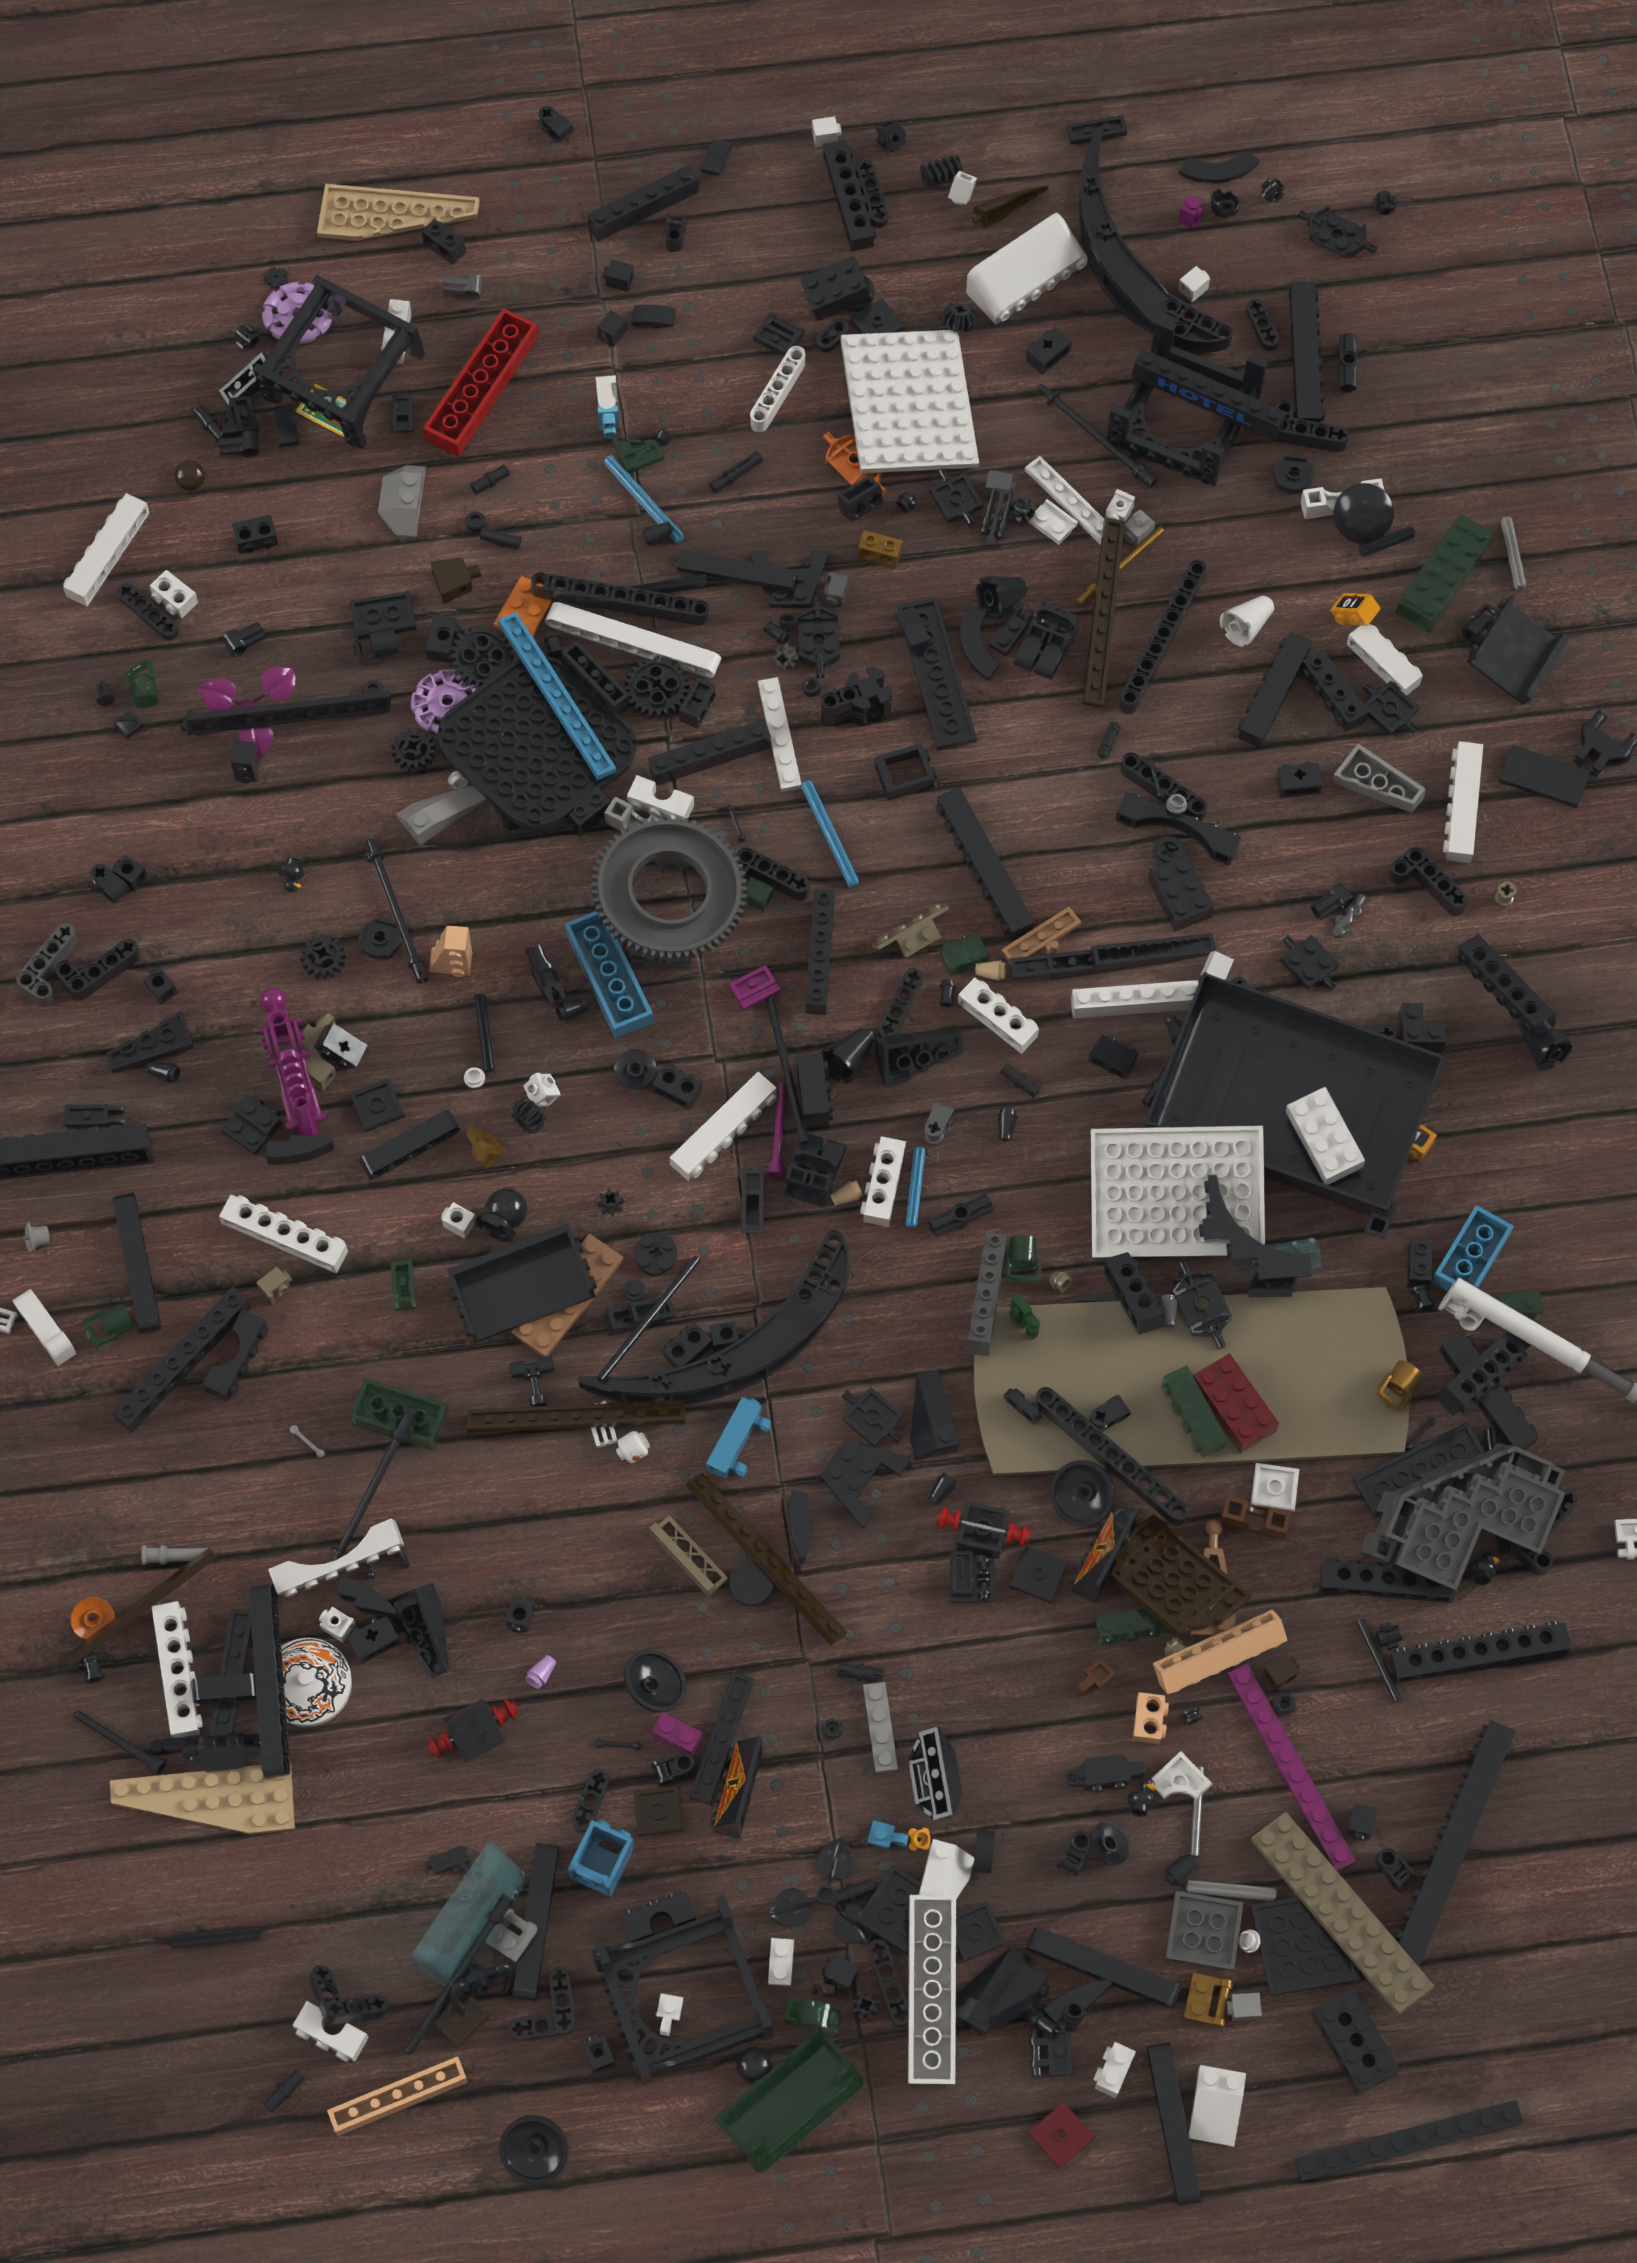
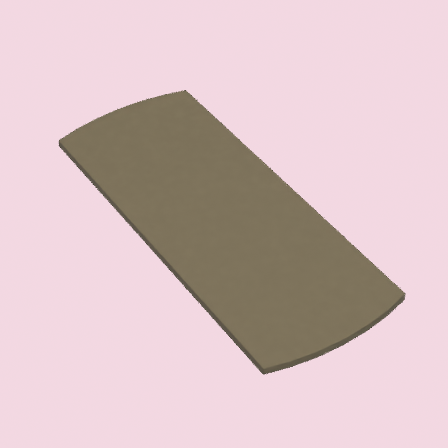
(1304, 1354)

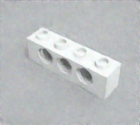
(1017, 1038)
(894, 1151)

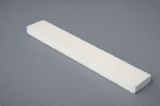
(1066, 497)

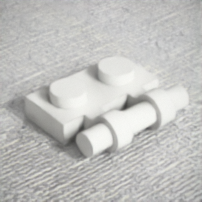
(1626, 1533)

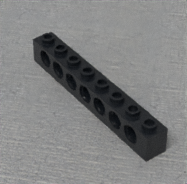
(181, 1360)
(1405, 1672)

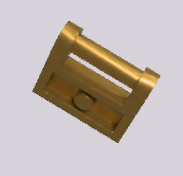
(1200, 2000)

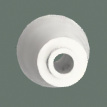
(1246, 619)

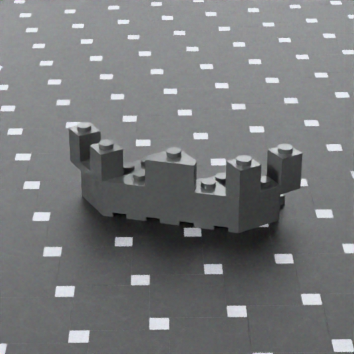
(1446, 1509)

